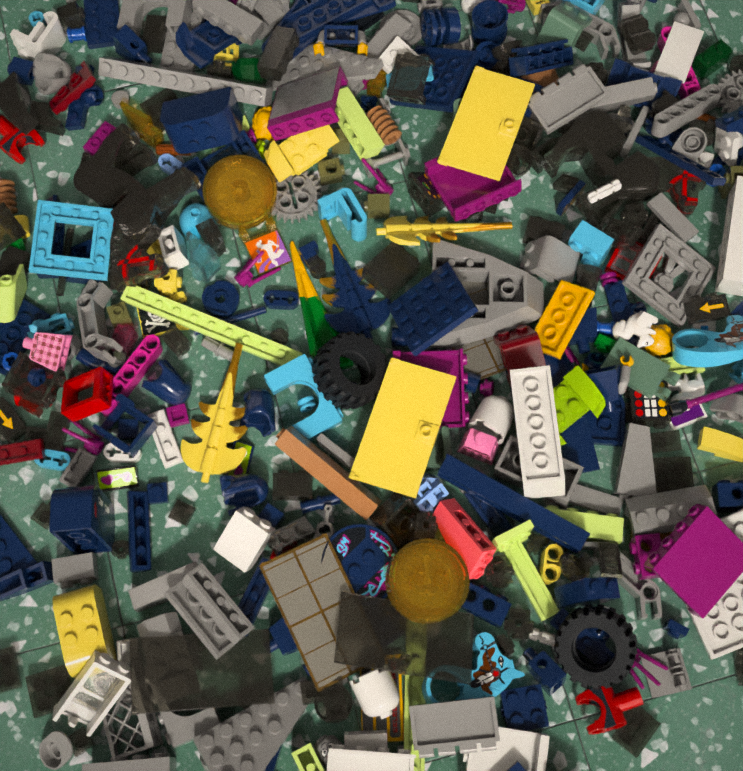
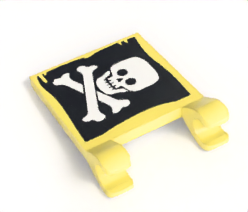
(157, 325)

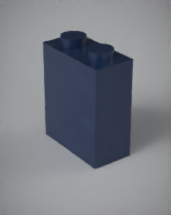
(586, 592)

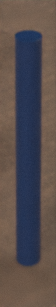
(242, 316)

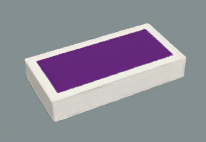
(687, 418)

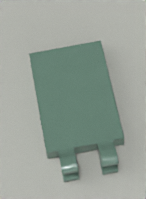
(645, 372)

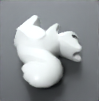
(639, 325)
(688, 389)

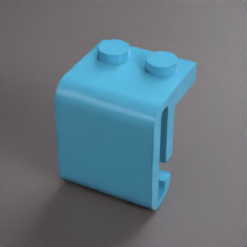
(346, 206)

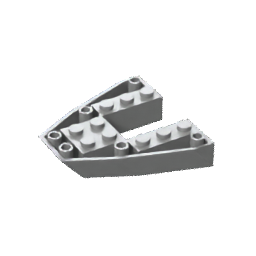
(512, 294)

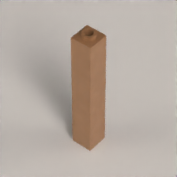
(327, 472)

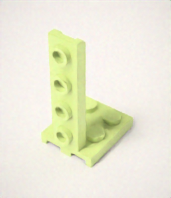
(511, 545)

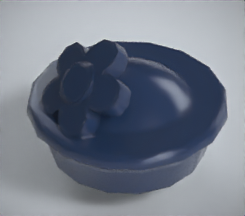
(594, 360)

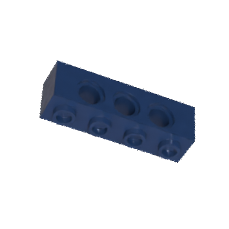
(500, 605)

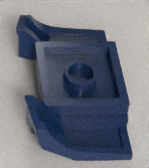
(203, 42)
(625, 72)

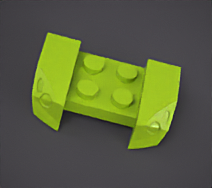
(575, 398)

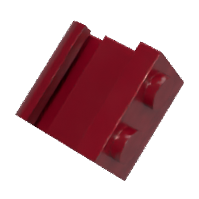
(519, 349)

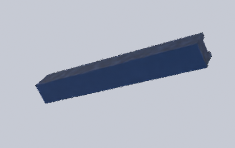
(512, 504)

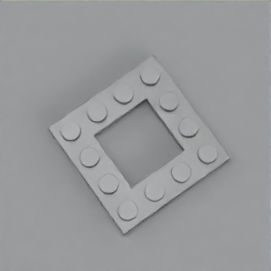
(638, 279)

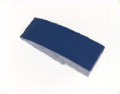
(26, 580)

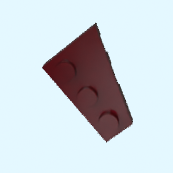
(79, 83)

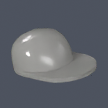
(691, 143)
(55, 750)

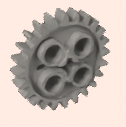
(732, 92)
(309, 191)

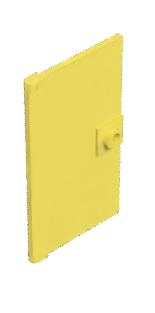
(486, 123)
(403, 427)

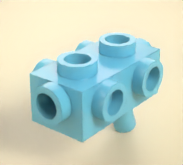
(51, 325)

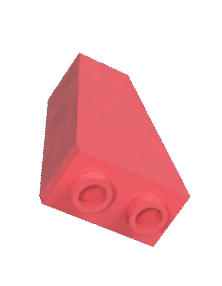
(464, 536)

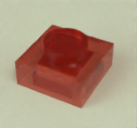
(31, 407)

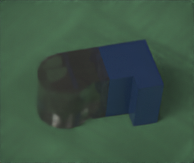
(313, 263)

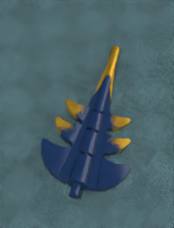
(358, 312)

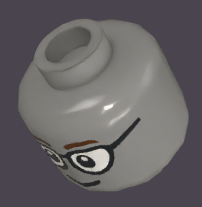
(322, 746)

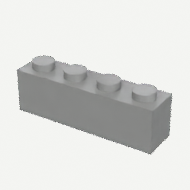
(230, 19)

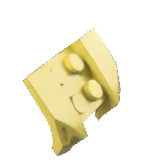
(299, 152)

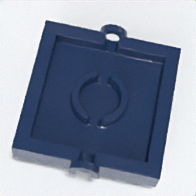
(524, 708)

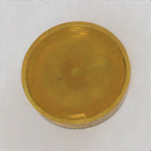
(239, 192)
(427, 581)

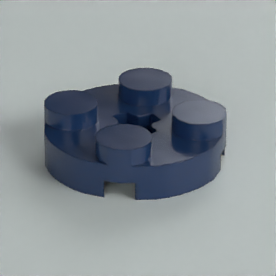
(215, 291)

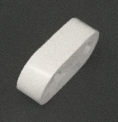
(120, 458)

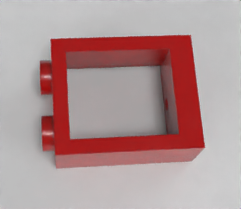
(101, 400)

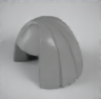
(50, 73)

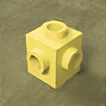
(168, 284)

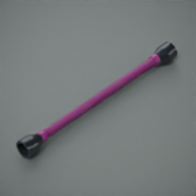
(678, 407)

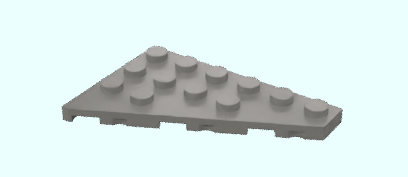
(306, 65)
(252, 735)

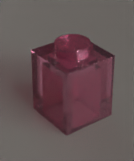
(125, 337)

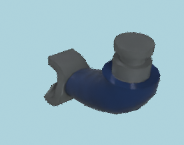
(92, 362)

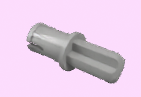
(218, 348)

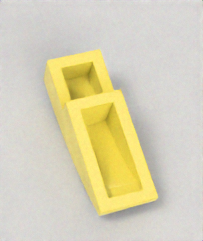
(721, 444)

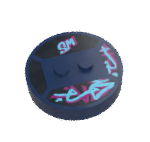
(364, 557)

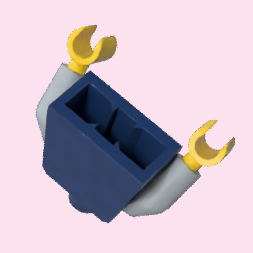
(341, 37)
(611, 381)

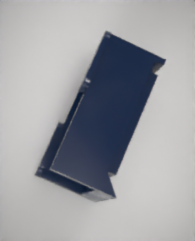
(126, 405)

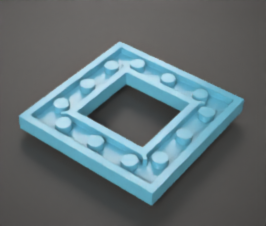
(42, 259)

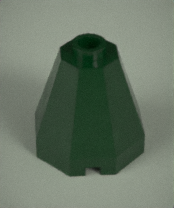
(247, 70)

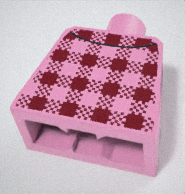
(49, 349)
(479, 446)

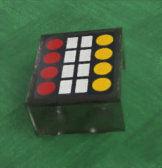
(649, 411)

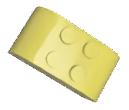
(82, 626)

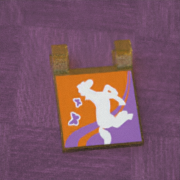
(271, 243)

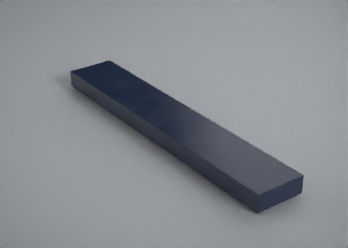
(680, 160)

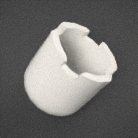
(493, 417)
(376, 693)

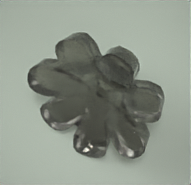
(536, 542)

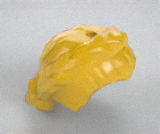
(260, 123)
(662, 340)

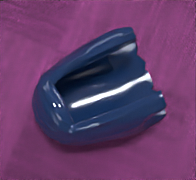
(169, 386)
(259, 411)
(243, 490)

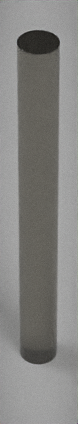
(66, 252)

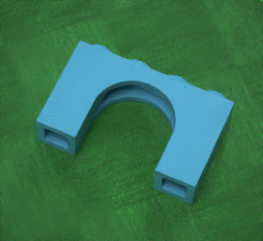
(300, 372)

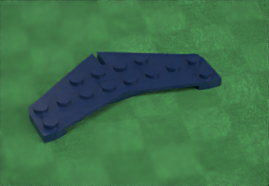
(311, 17)

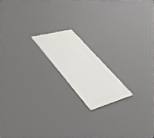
(679, 51)

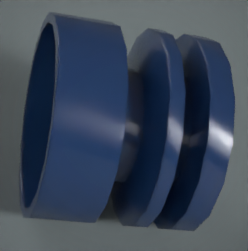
(489, 22)
(440, 26)

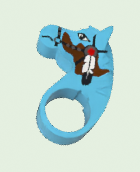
(714, 347)
(490, 672)

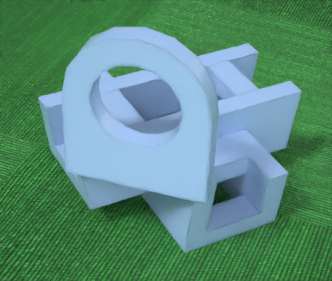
(433, 494)

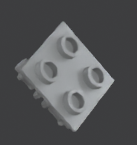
(671, 680)

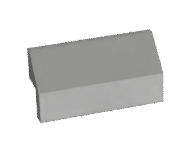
(209, 611)

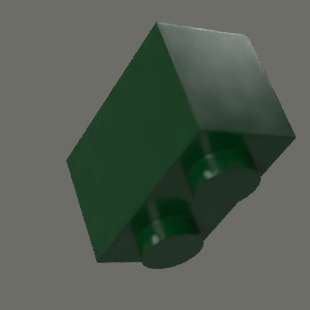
(711, 59)

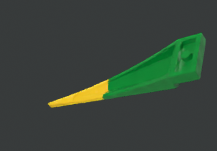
(313, 311)

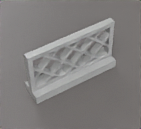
(147, 723)

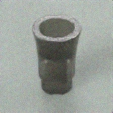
(588, 277)

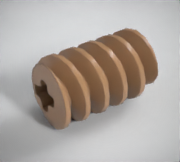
(384, 125)
(7, 194)

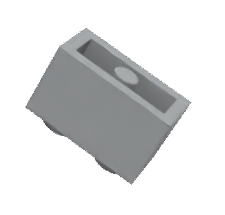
(74, 570)

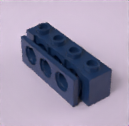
(540, 57)
(723, 498)

